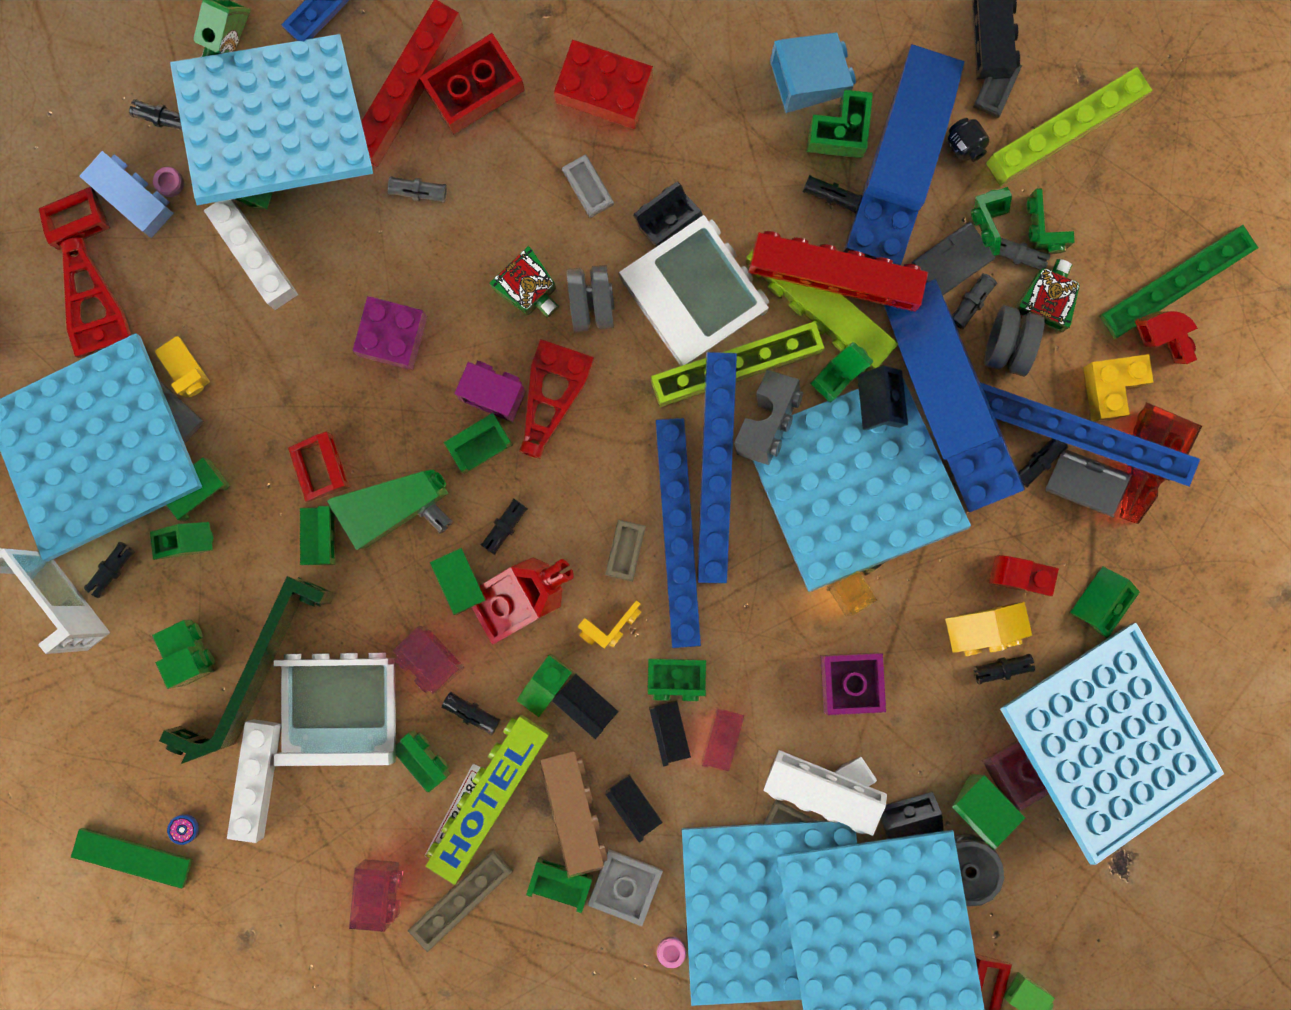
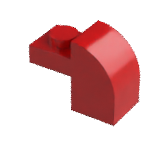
(1169, 328)
(1023, 575)

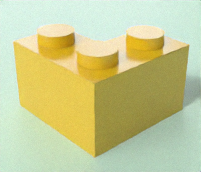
(1108, 381)
(990, 628)

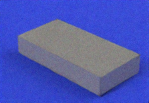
(587, 186)

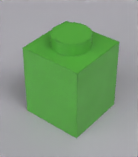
(1028, 995)

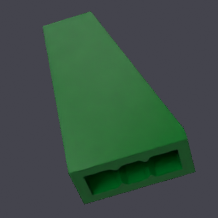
(382, 508)

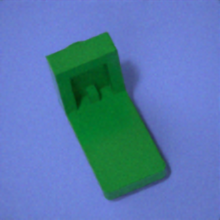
(986, 207)
(1052, 241)
(841, 371)

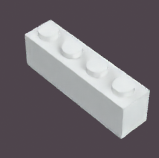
(251, 253)
(254, 781)
(825, 793)

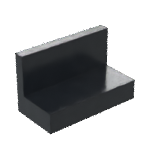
(882, 398)
(585, 706)
(669, 732)
(633, 807)
(912, 817)

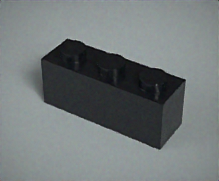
(995, 38)

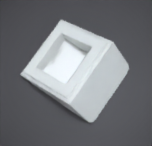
(857, 771)

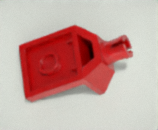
(520, 596)

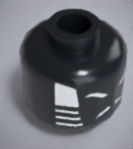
(968, 139)

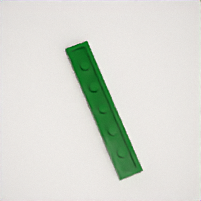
(1179, 281)

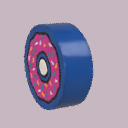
(183, 829)

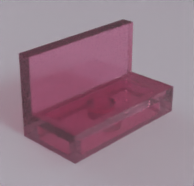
(722, 739)

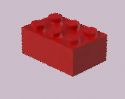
(472, 83)
(603, 84)

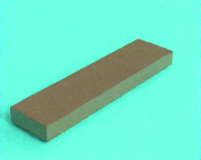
(460, 900)

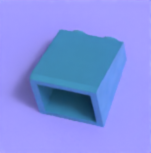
(811, 70)

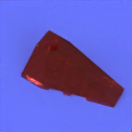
(1163, 429)

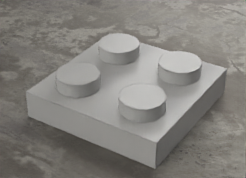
(625, 887)

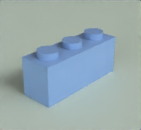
(127, 193)

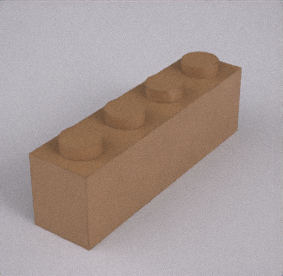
(572, 815)

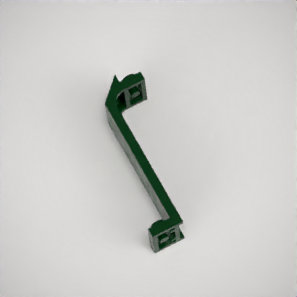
(252, 678)

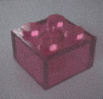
(427, 660)
(1015, 776)
(374, 895)

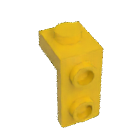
(182, 368)
(593, 634)

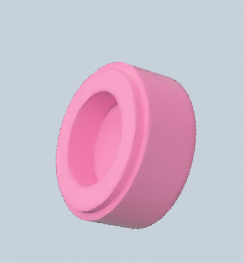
(168, 181)
(671, 952)

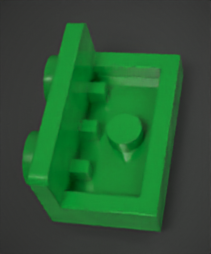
(676, 677)
(420, 760)

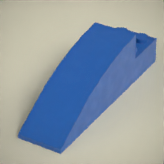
(906, 155)
(954, 401)

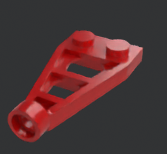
(98, 334)
(562, 363)

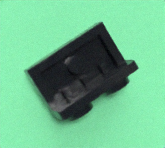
(666, 214)

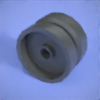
(590, 298)
(1014, 340)
(988, 878)

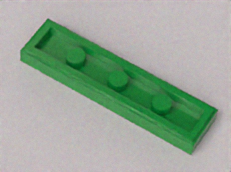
(131, 858)

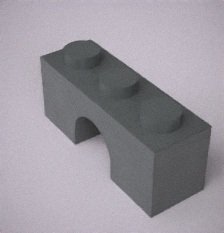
(762, 438)

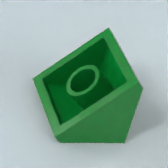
(987, 810)

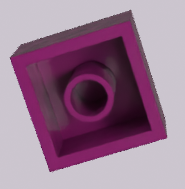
(390, 333)
(490, 391)
(853, 683)

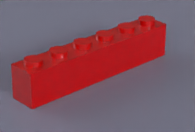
(403, 83)
(838, 271)

